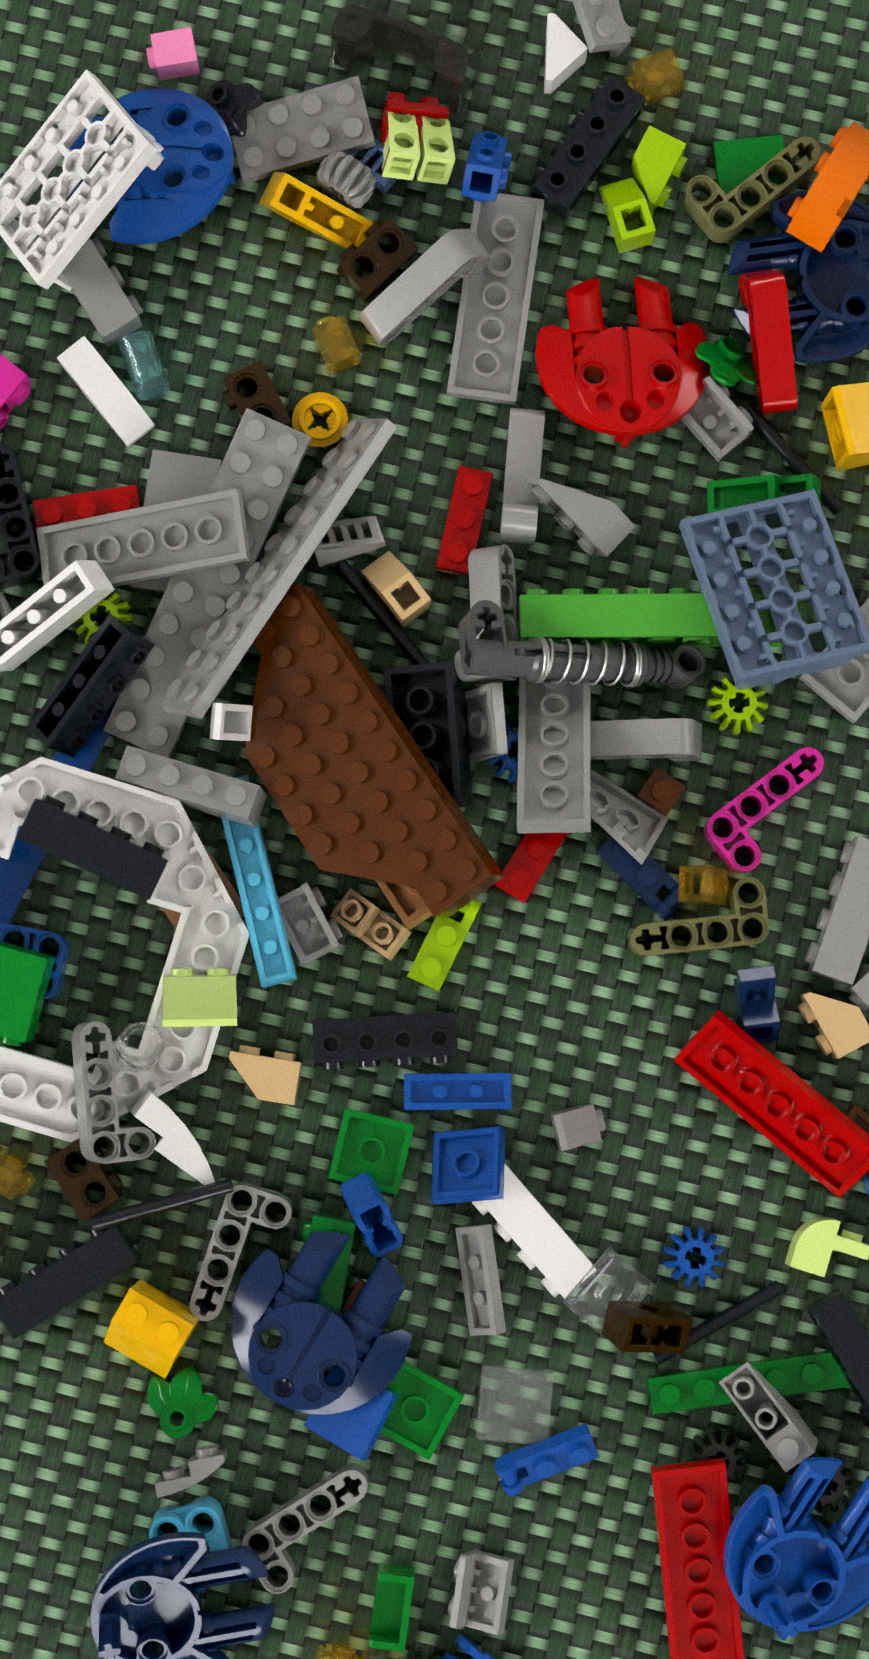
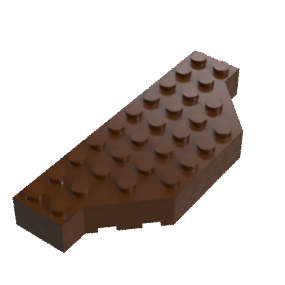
(351, 768)

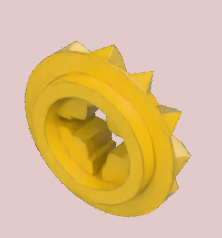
(322, 404)

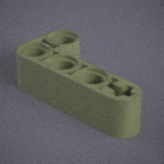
(756, 185)
(698, 927)

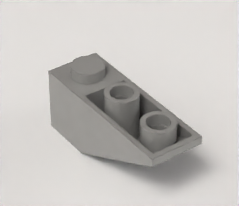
(592, 518)
(770, 1416)

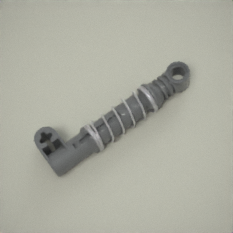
(542, 659)

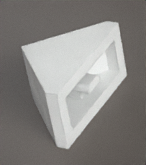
(563, 53)

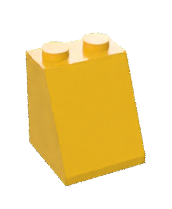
(847, 424)
(151, 1328)

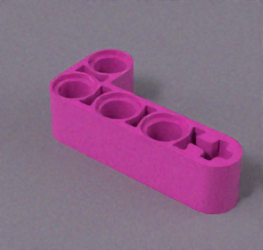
(766, 803)

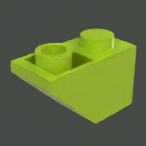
(654, 165)
(628, 215)

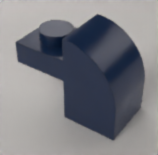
(756, 1003)

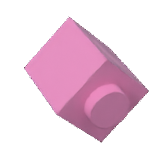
(173, 54)

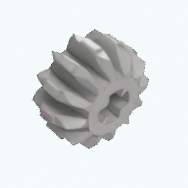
(346, 179)

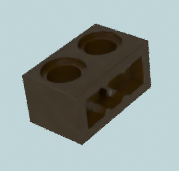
(382, 264)
(264, 401)
(76, 1183)

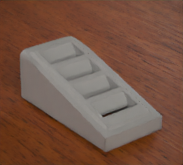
(337, 551)

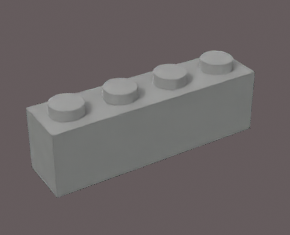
(100, 292)
(193, 786)
(846, 921)

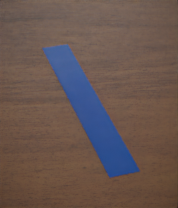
(26, 858)

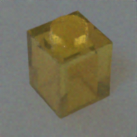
(656, 76)
(335, 344)

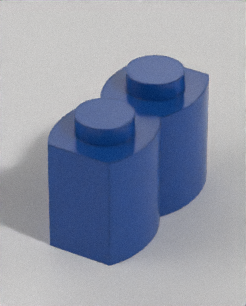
(371, 1214)

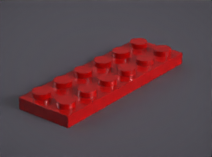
(777, 1103)
(692, 1534)

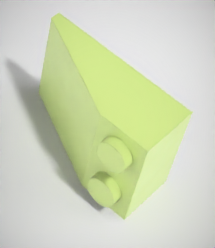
(199, 998)

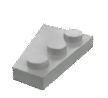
(625, 817)

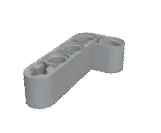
(431, 275)
(522, 461)
(492, 580)
(647, 738)
(104, 1091)
(229, 1252)
(309, 1519)

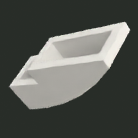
(105, 391)
(231, 722)
(172, 1137)

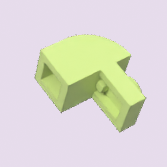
(814, 1244)

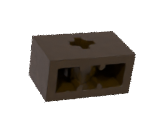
(646, 1327)

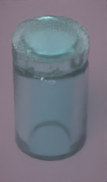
(144, 365)

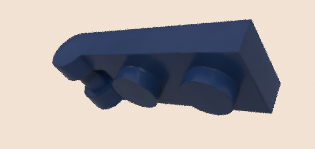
(643, 878)

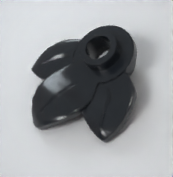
(234, 104)

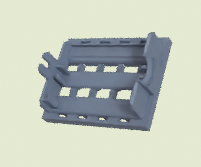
(712, 551)

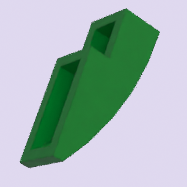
(748, 490)

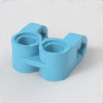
(184, 1519)

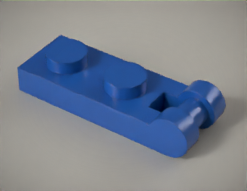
(545, 1458)

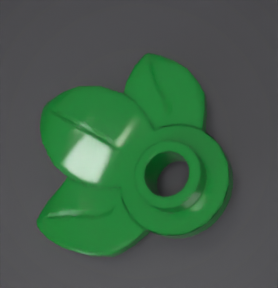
(726, 361)
(184, 1397)

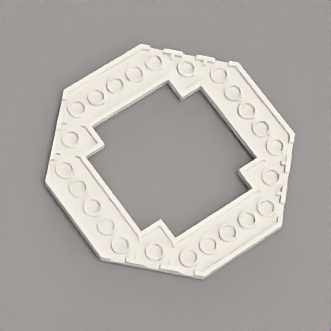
(209, 934)

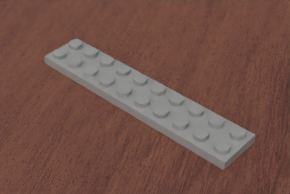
(263, 467)
(278, 567)

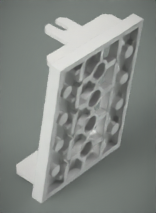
(90, 202)

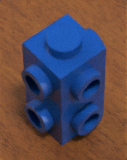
(486, 167)

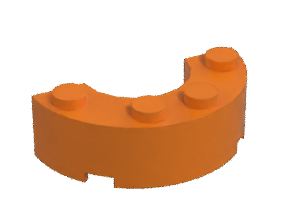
(834, 188)

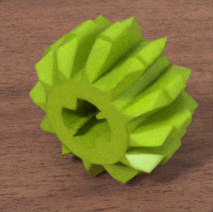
(108, 605)
(744, 717)

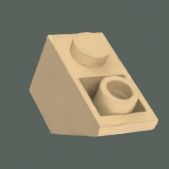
(397, 588)
(839, 1024)
(269, 1077)

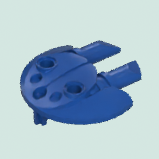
(188, 179)
(789, 1565)

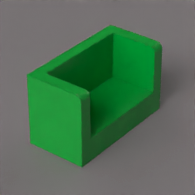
(391, 1607)

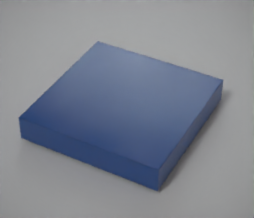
(468, 1165)
(356, 1428)

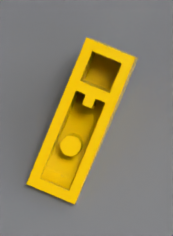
(314, 211)

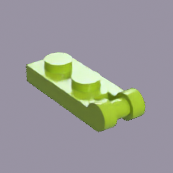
(442, 947)

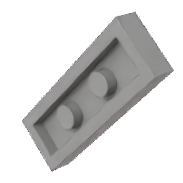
(480, 1280)

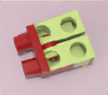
(416, 140)

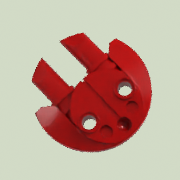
(623, 363)

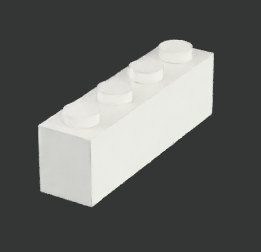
(51, 611)
(538, 1235)

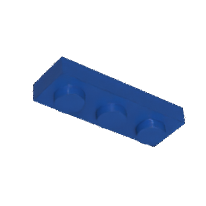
(457, 1091)

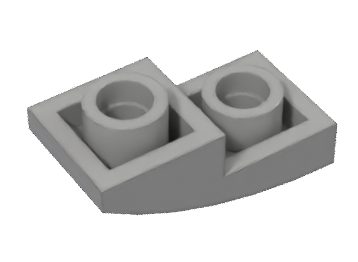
(200, 1466)

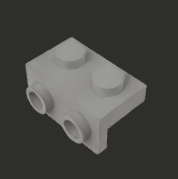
(603, 25)
(718, 421)
(307, 925)
(481, 1591)

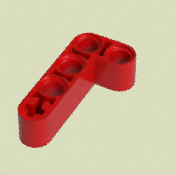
(771, 339)

